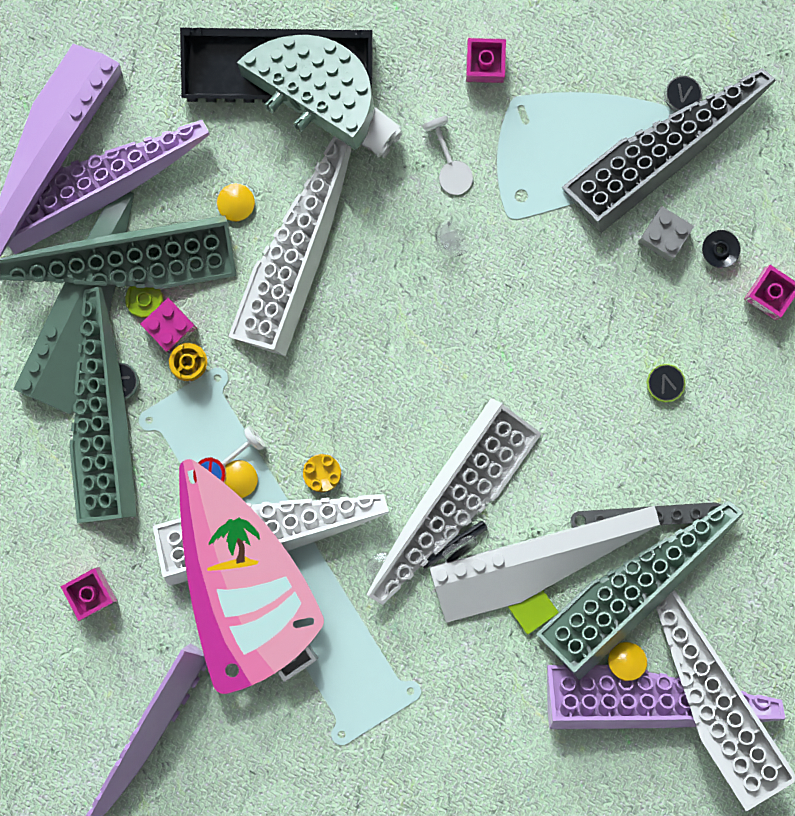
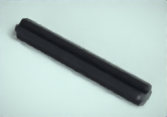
(474, 531)

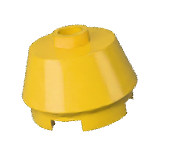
(188, 362)

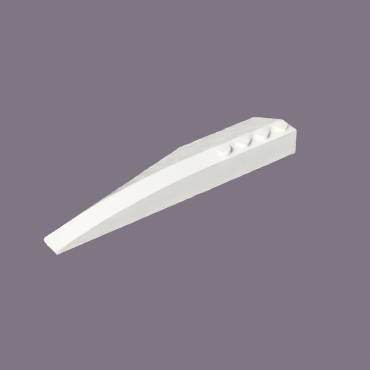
(291, 261)
(461, 490)
(291, 521)
(527, 567)
(722, 713)

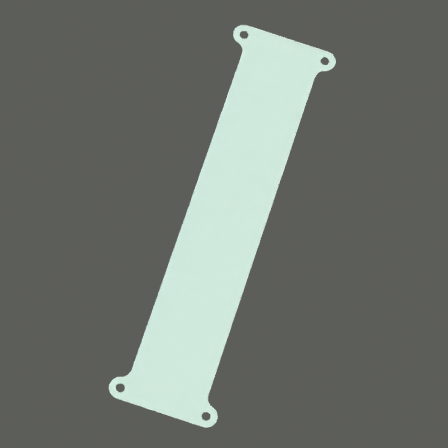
(349, 663)

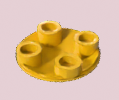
(235, 202)
(322, 473)
(241, 477)
(627, 661)

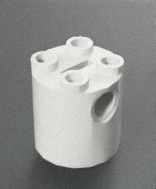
(381, 134)

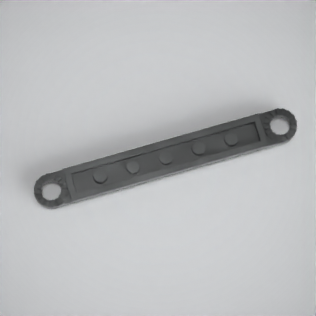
(666, 514)

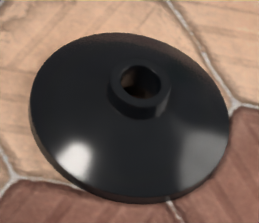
(727, 242)

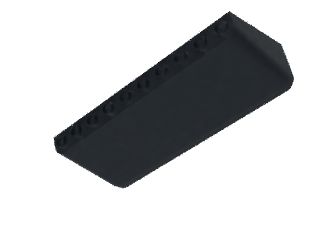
(212, 56)

